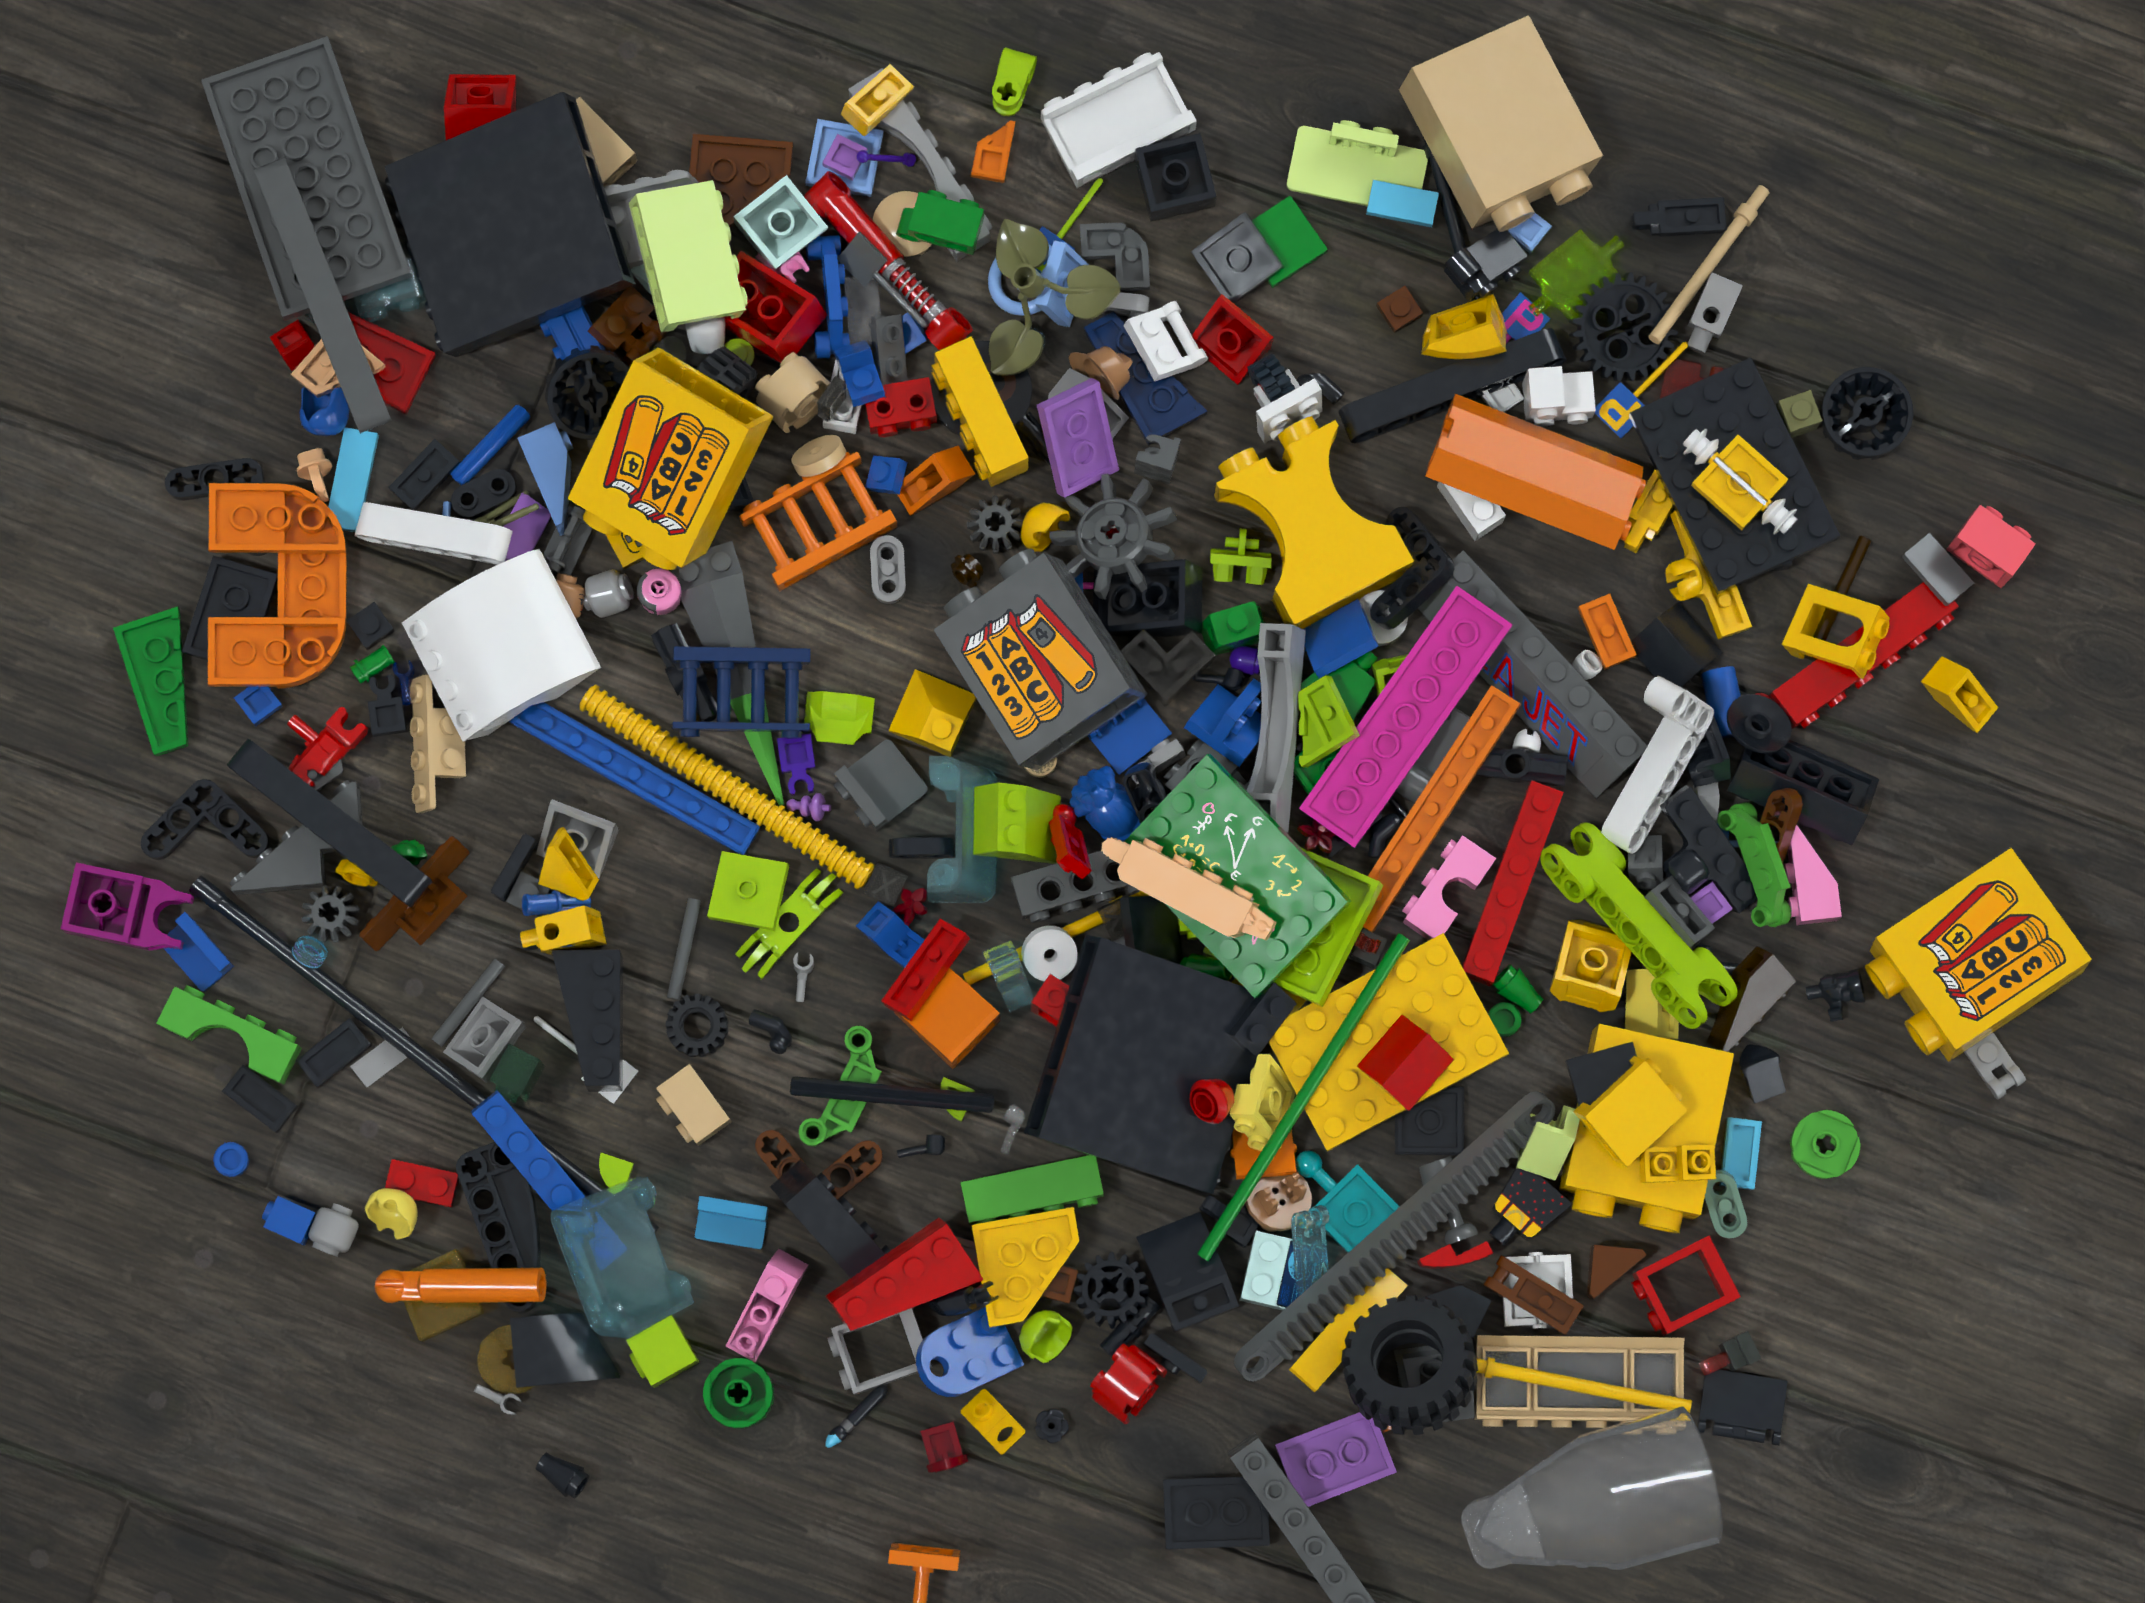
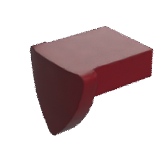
(943, 1448)

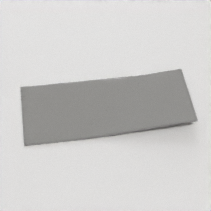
(378, 1062)

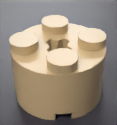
(792, 392)

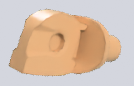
(314, 467)

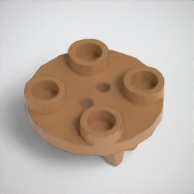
(1265, 1205)

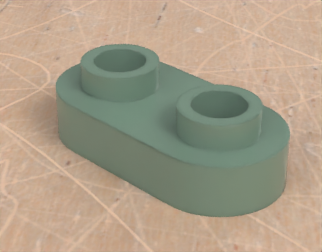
(1723, 1203)

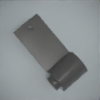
(1432, 756)

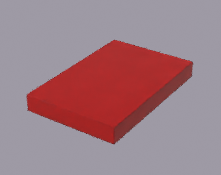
(404, 362)

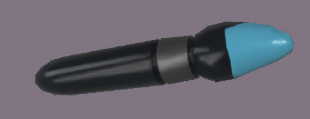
(840, 1432)

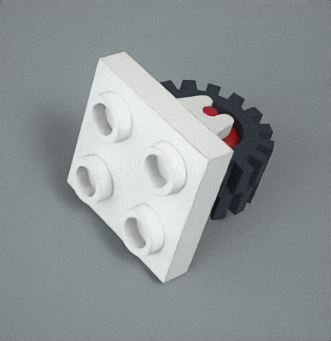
(1281, 397)

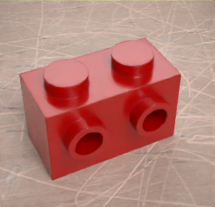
(905, 406)

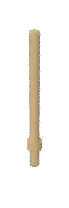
(1743, 217)

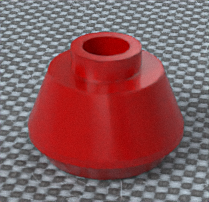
(1211, 1100)

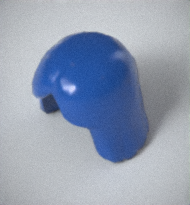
(324, 414)

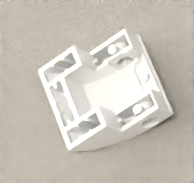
(501, 644)

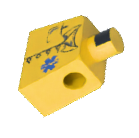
(577, 928)

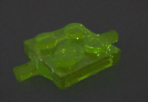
(1570, 270)

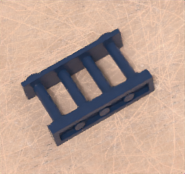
(757, 661)

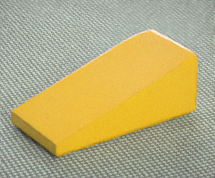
(876, 100)

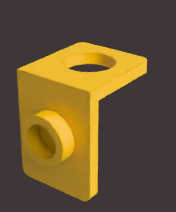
(990, 1418)

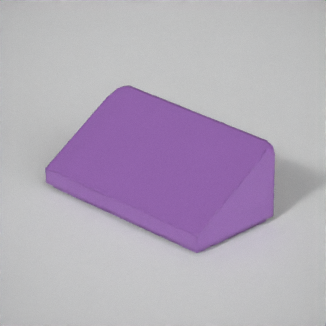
(526, 529)

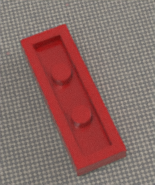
(925, 969)

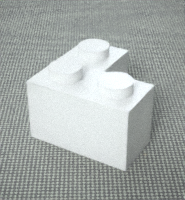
(1558, 396)
(1474, 512)

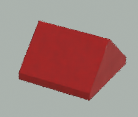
(1231, 339)
(1405, 1062)

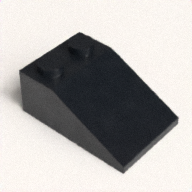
(1165, 609)

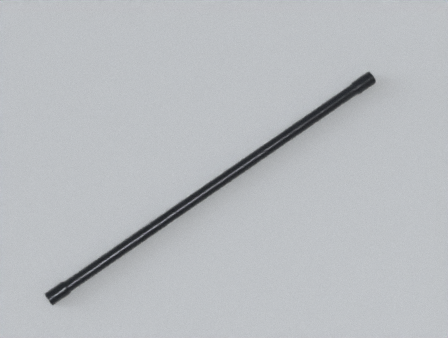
(218, 901)

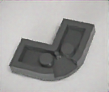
(1124, 246)

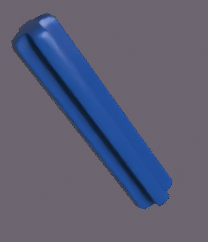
(490, 445)

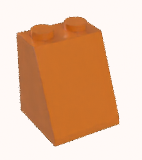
(953, 1019)

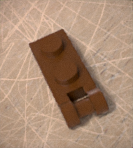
(1534, 1296)

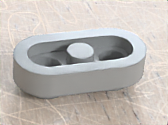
(887, 570)

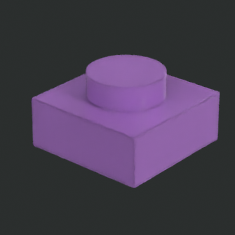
(842, 157)
(1711, 902)

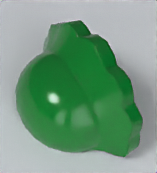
(411, 851)

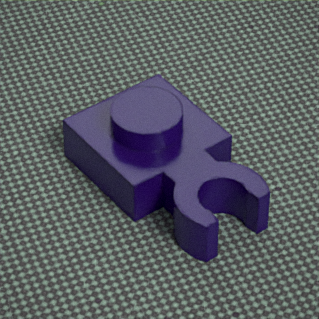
(797, 757)

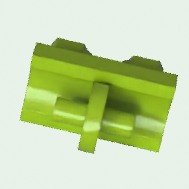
(1255, 561)

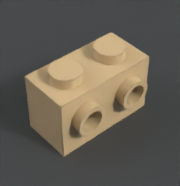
(693, 1106)

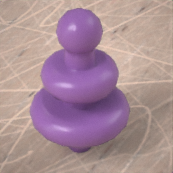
(807, 806)

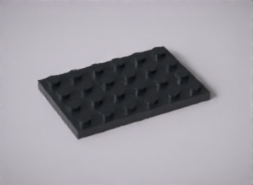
(1730, 406)

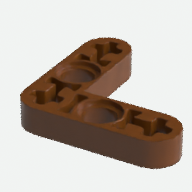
(854, 1153)

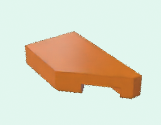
(993, 154)

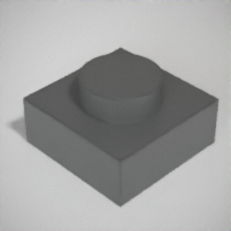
(525, 885)

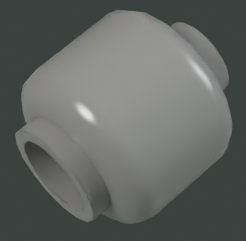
(608, 593)
(333, 1230)

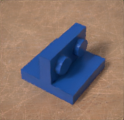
(1229, 722)

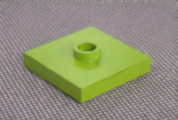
(748, 890)

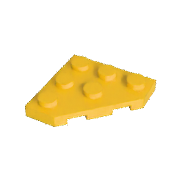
(1022, 1259)

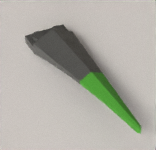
(720, 614)

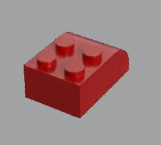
(777, 311)

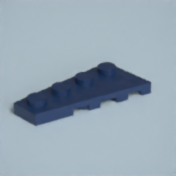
(1155, 405)

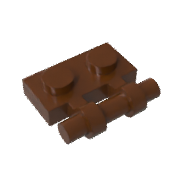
(621, 319)

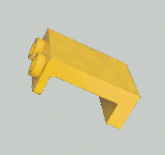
(1632, 1111)

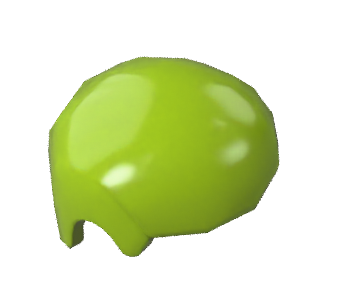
(1045, 1335)

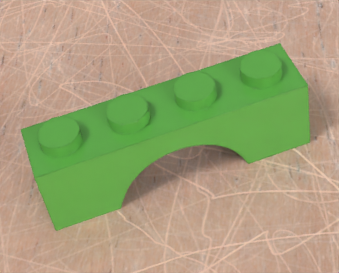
(268, 1052)

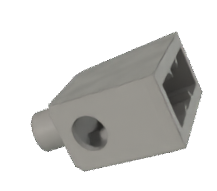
(1719, 297)

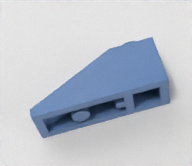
(551, 466)

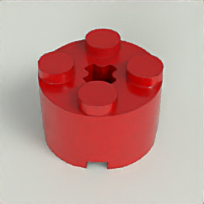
(1127, 1383)

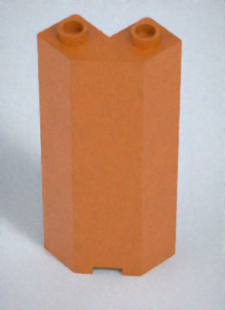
(1536, 472)

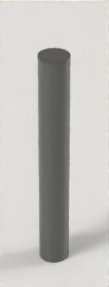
(684, 949)
(468, 1002)

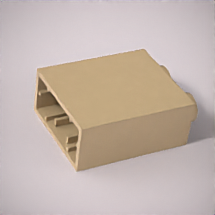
(1502, 125)

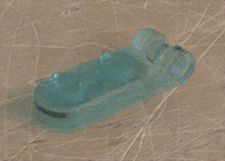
(1309, 1246)

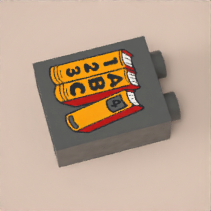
(1038, 658)

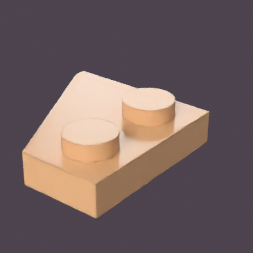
(318, 373)

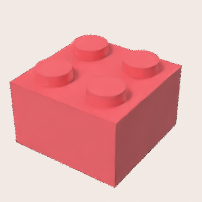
(1991, 545)

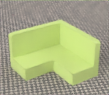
(1549, 1145)

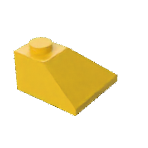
(932, 713)

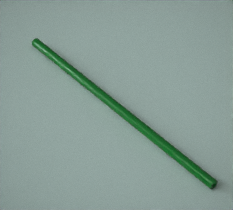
(1303, 1097)

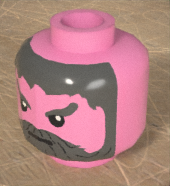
(658, 602)

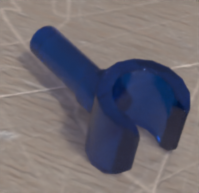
(405, 681)

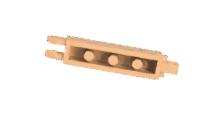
(1187, 890)

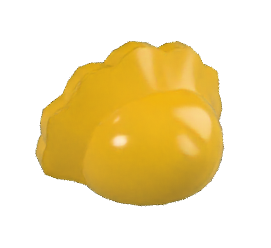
(353, 874)

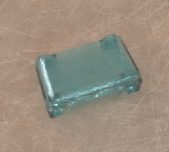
(967, 876)
(619, 1260)

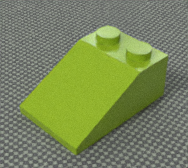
(1014, 822)

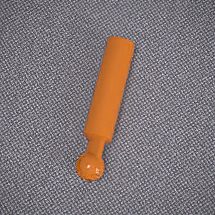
(462, 1285)

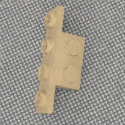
(435, 745)

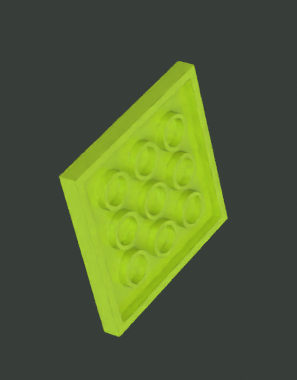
(1319, 965)

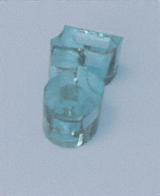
(1008, 974)

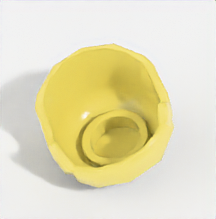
(392, 1210)

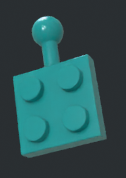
(1354, 1204)

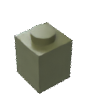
(1799, 413)

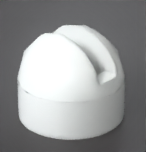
(1587, 664)
(1527, 742)

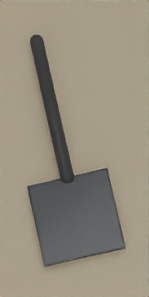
(864, 262)

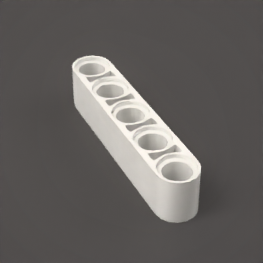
(433, 533)

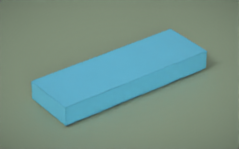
(352, 476)

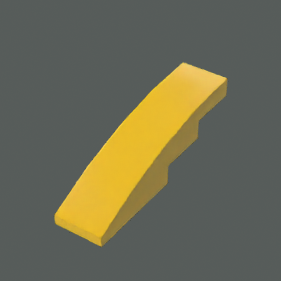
(1326, 1350)

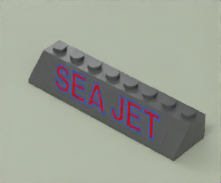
(1551, 691)

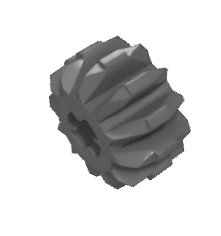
(985, 518)
(338, 904)

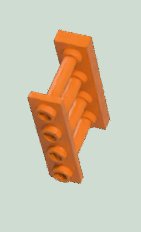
(817, 553)

